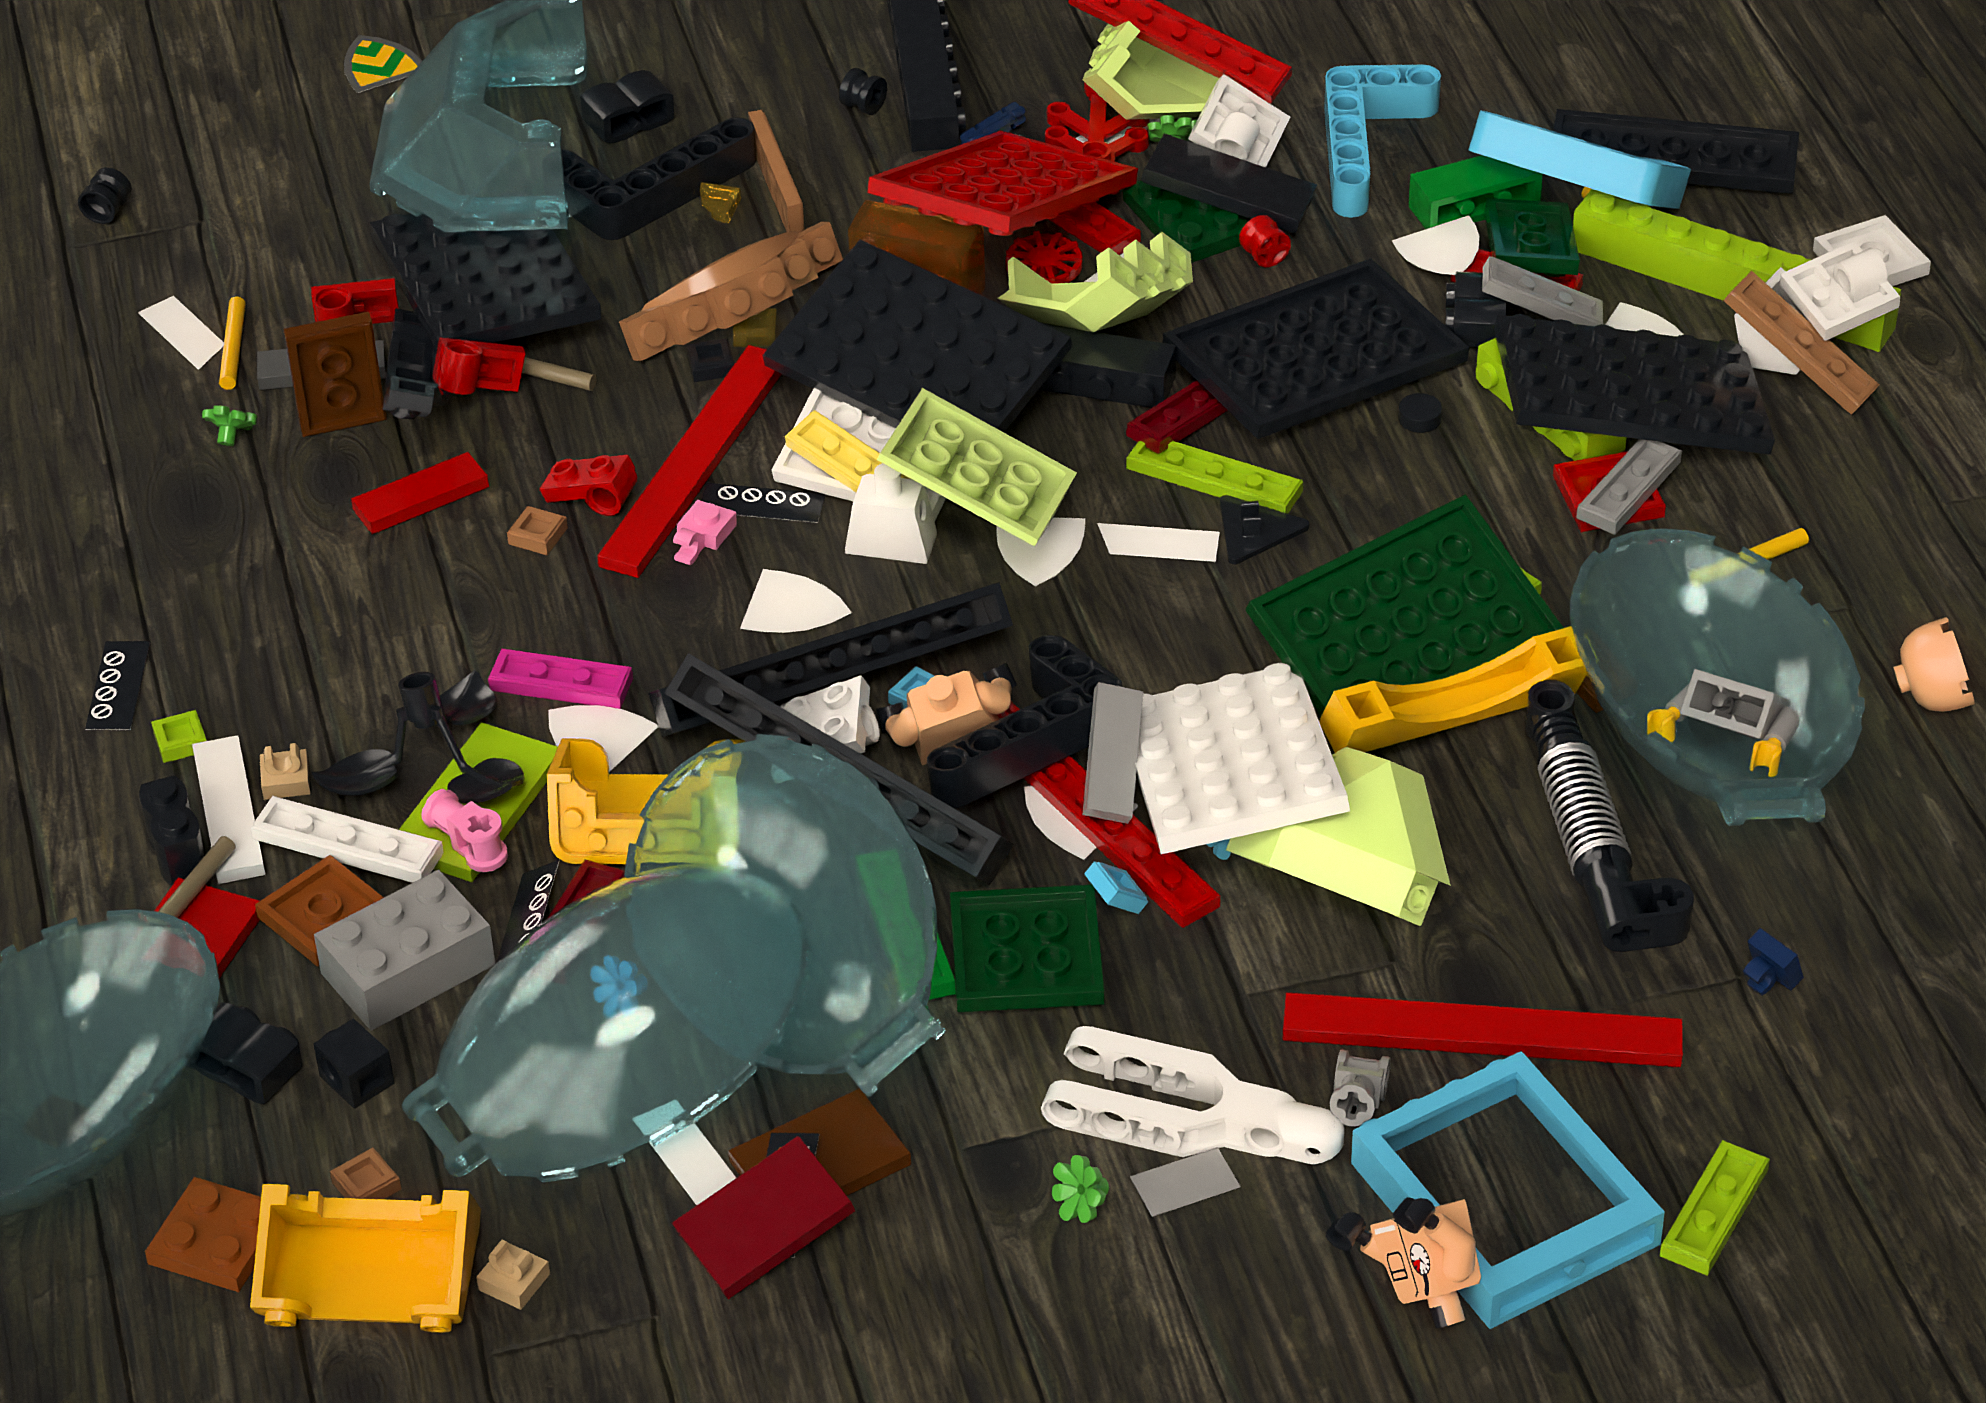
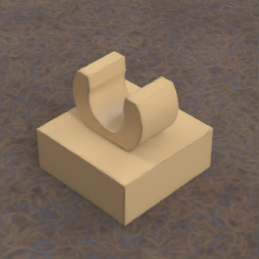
(284, 772)
(512, 1274)

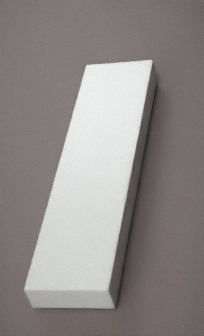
(228, 806)
(347, 840)

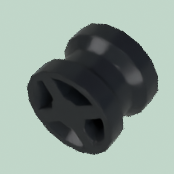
(863, 91)

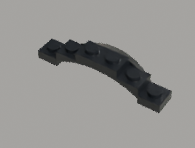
(411, 361)

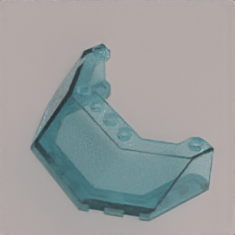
(465, 160)

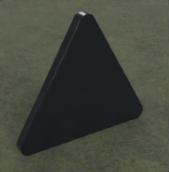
(1255, 528)

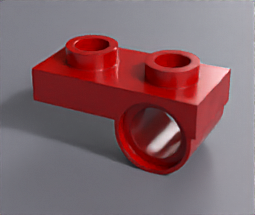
(347, 299)
(473, 364)
(599, 480)

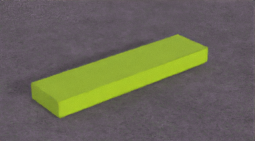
(1216, 475)

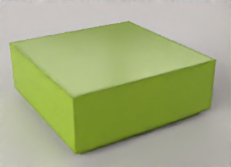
(177, 734)

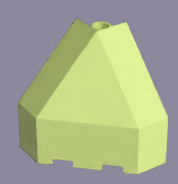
(1144, 79)
(1123, 292)
(1376, 853)

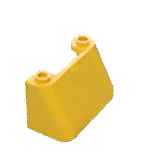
(595, 811)
(364, 1258)

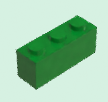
(1463, 186)

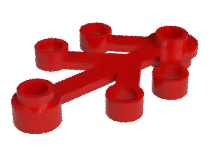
(1095, 130)

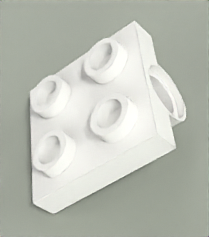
(1239, 123)
(1841, 289)
(840, 712)

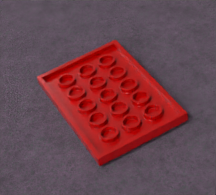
(1002, 182)

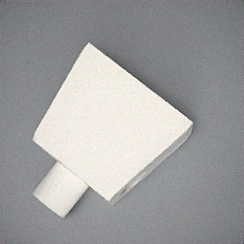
(891, 518)

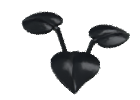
(425, 707)

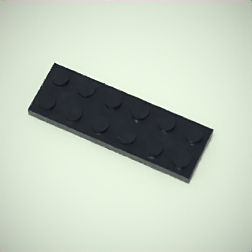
(1714, 152)

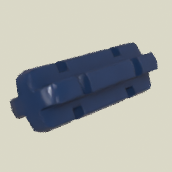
(1011, 115)

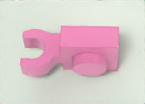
(702, 527)

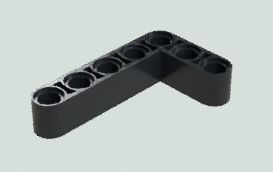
(659, 186)
(1029, 736)

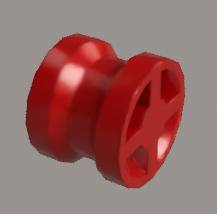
(1264, 241)

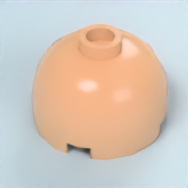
(1933, 668)

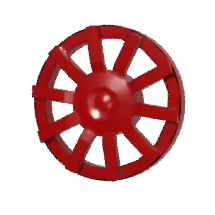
(1047, 259)

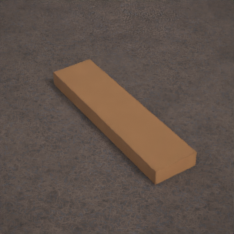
(777, 174)
(1801, 342)

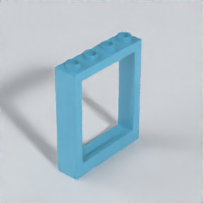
(1556, 1263)

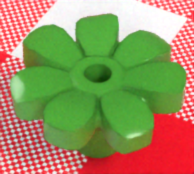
(229, 422)

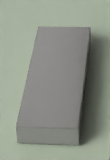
(1540, 294)
(1628, 485)
(1113, 753)

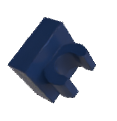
(1771, 963)

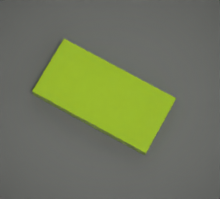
(486, 743)

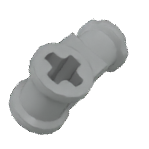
(1359, 1084)

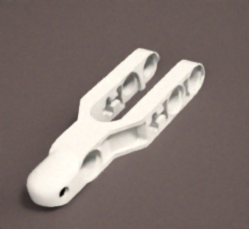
(1243, 1116)

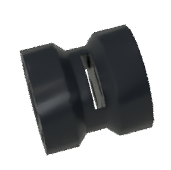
(104, 195)

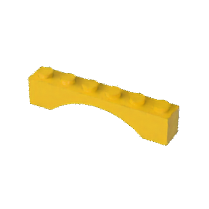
(1387, 714)

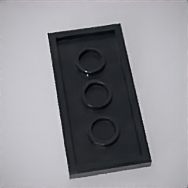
(1228, 182)

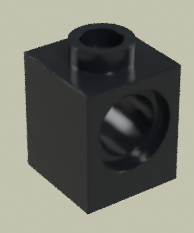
(353, 1063)

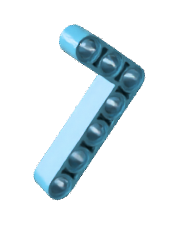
(1363, 94)
(1580, 161)

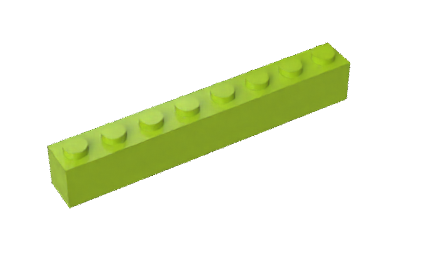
(1691, 254)

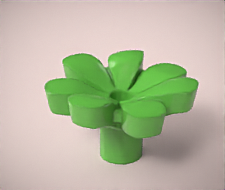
(1181, 128)
(1081, 1189)

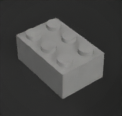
(404, 949)

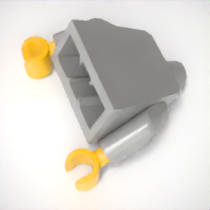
(1732, 708)

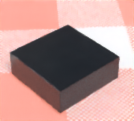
(710, 359)

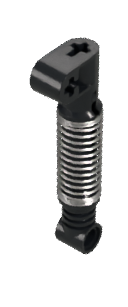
(1599, 848)

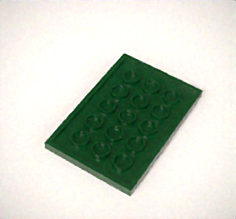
(1404, 607)

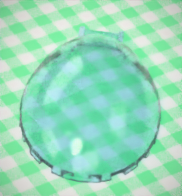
(1681, 604)
(848, 869)
(617, 1022)
(95, 1044)

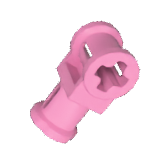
(471, 829)

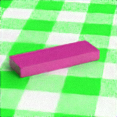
(560, 678)

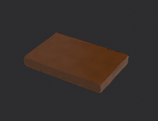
(335, 374)
(852, 1143)

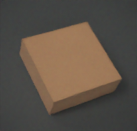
(537, 530)
(366, 1177)

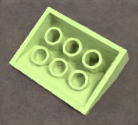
(977, 467)

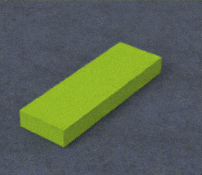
(1714, 1207)

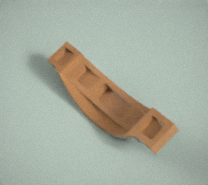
(731, 289)

